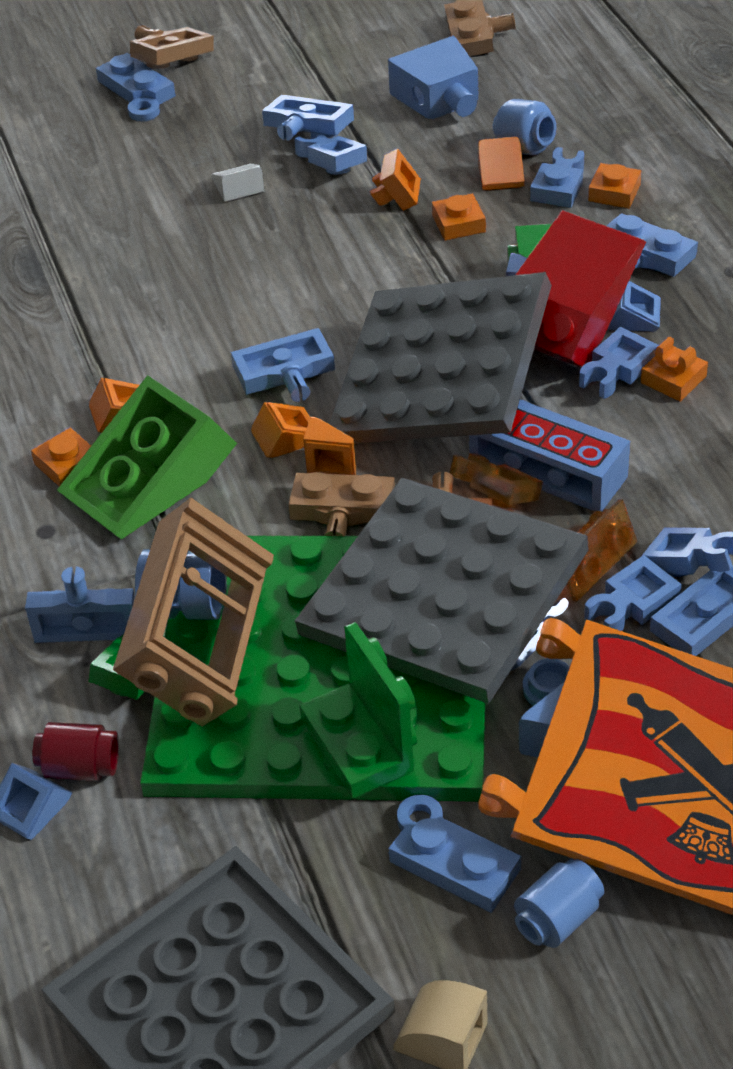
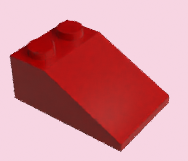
(587, 277)

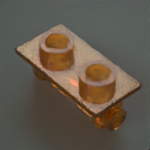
(609, 539)

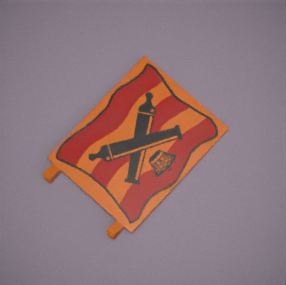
(632, 765)

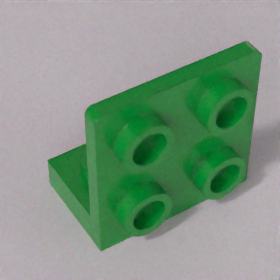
(365, 723)

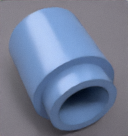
(558, 903)

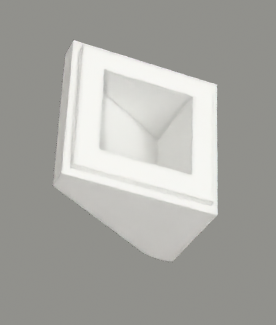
(239, 182)

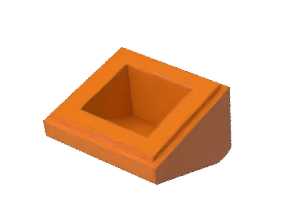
(500, 163)
(108, 400)
(280, 428)
(328, 449)

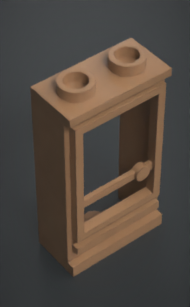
(158, 664)

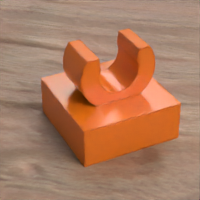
(396, 182)
(674, 370)

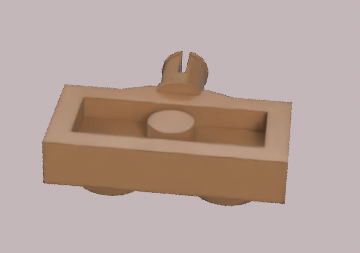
(474, 26)
(162, 47)
(338, 499)

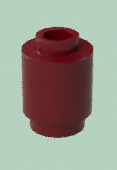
(76, 751)

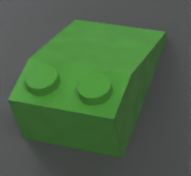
(146, 459)

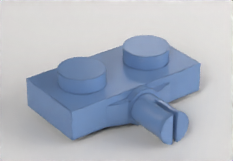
(301, 114)
(663, 249)
(284, 362)
(78, 612)

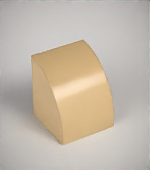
(444, 1024)

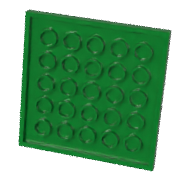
(262, 743)

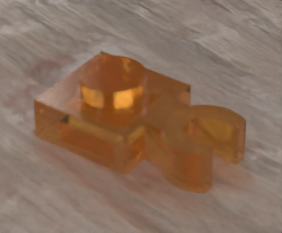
(500, 482)

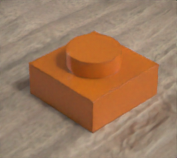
(614, 185)
(458, 216)
(60, 455)

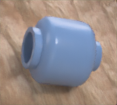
(529, 122)

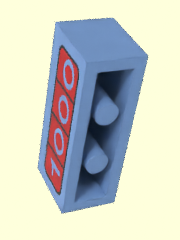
(563, 453)

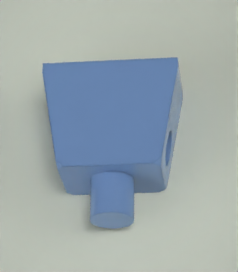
(435, 79)

